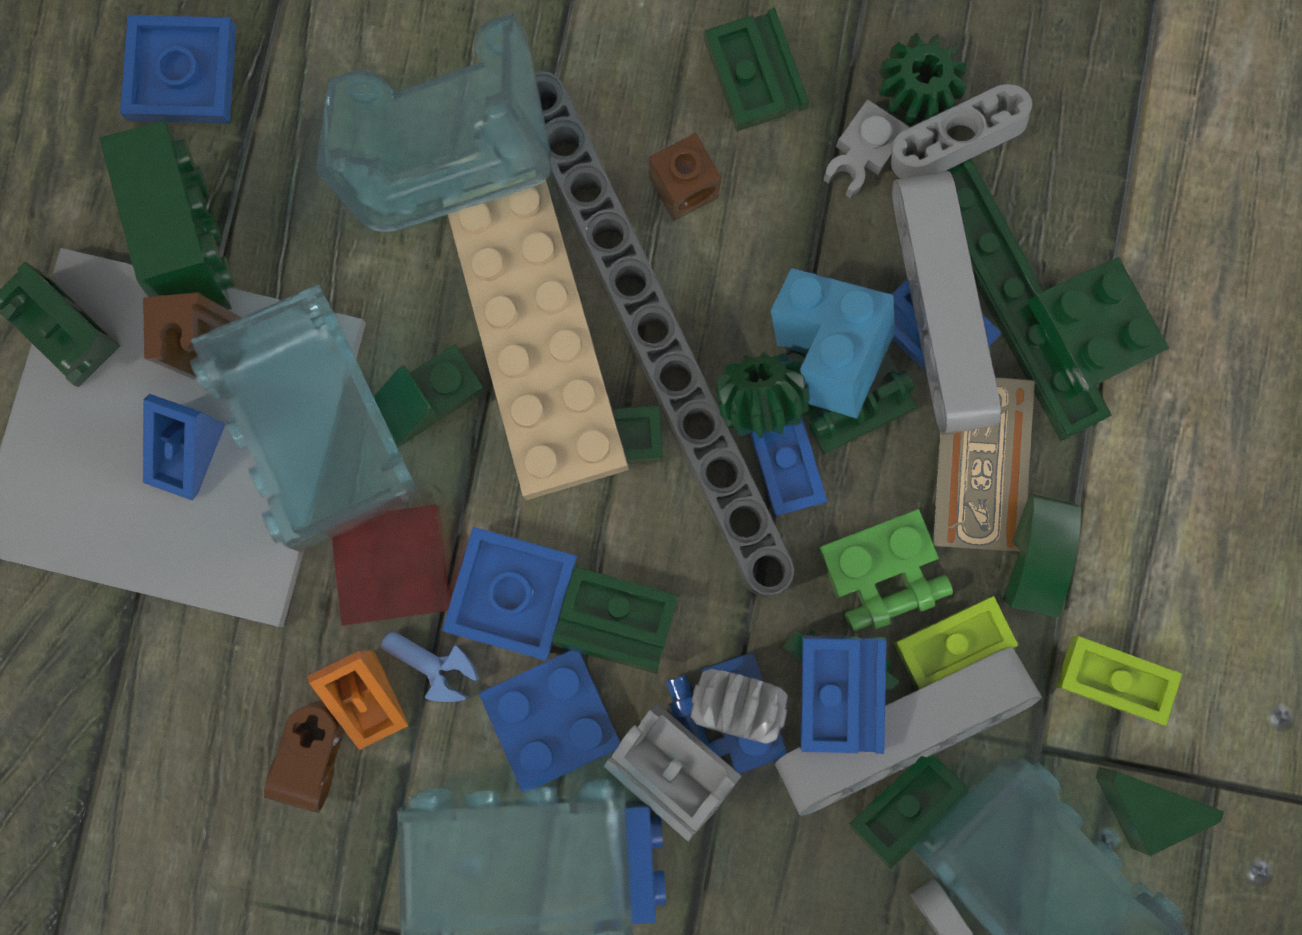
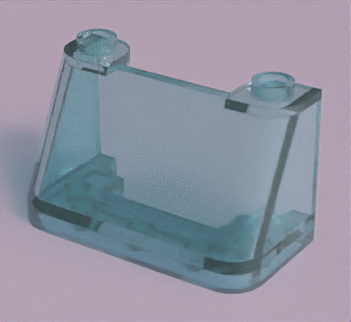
(440, 141)

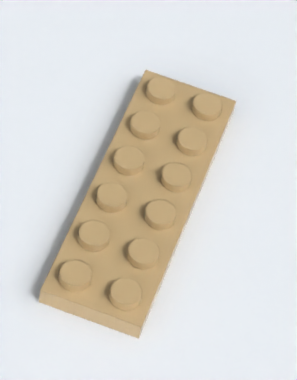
(537, 342)

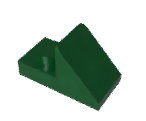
(427, 394)

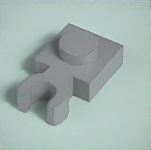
(866, 144)

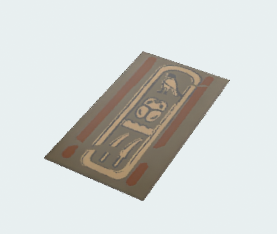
(986, 476)

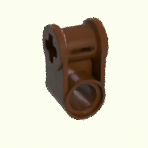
(305, 765)

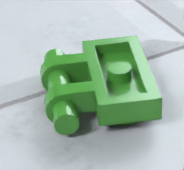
(879, 554)

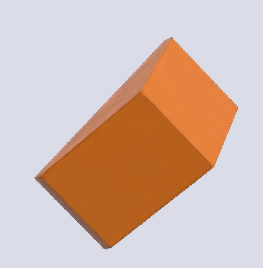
(360, 697)

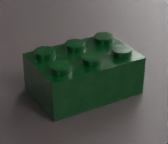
(166, 214)

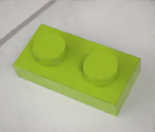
(955, 642)
(1119, 680)

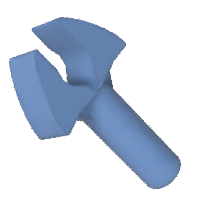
(432, 665)

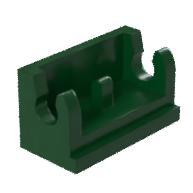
(55, 324)

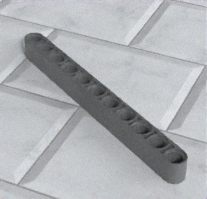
(649, 306)

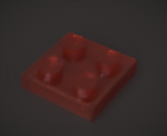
(392, 567)

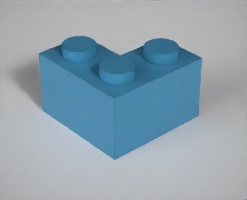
(840, 331)

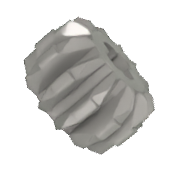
(739, 706)

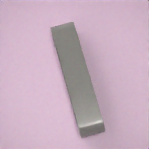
(946, 303)
(915, 728)

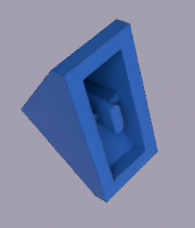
(177, 446)

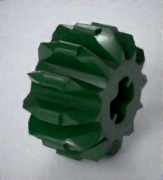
(924, 60)
(762, 394)

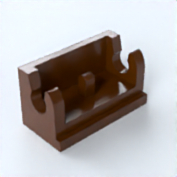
(174, 322)

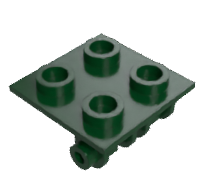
(885, 401)

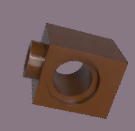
(684, 176)

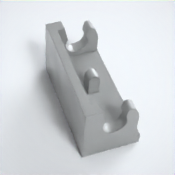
(672, 771)

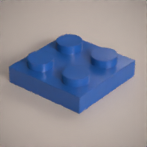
(178, 69)
(509, 593)
(550, 720)

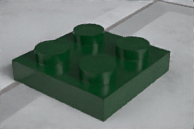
(1097, 324)

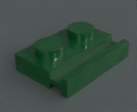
(755, 69)
(615, 620)

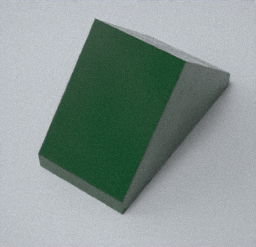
(1151, 815)

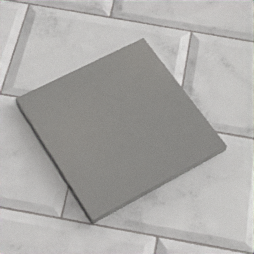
(76, 470)

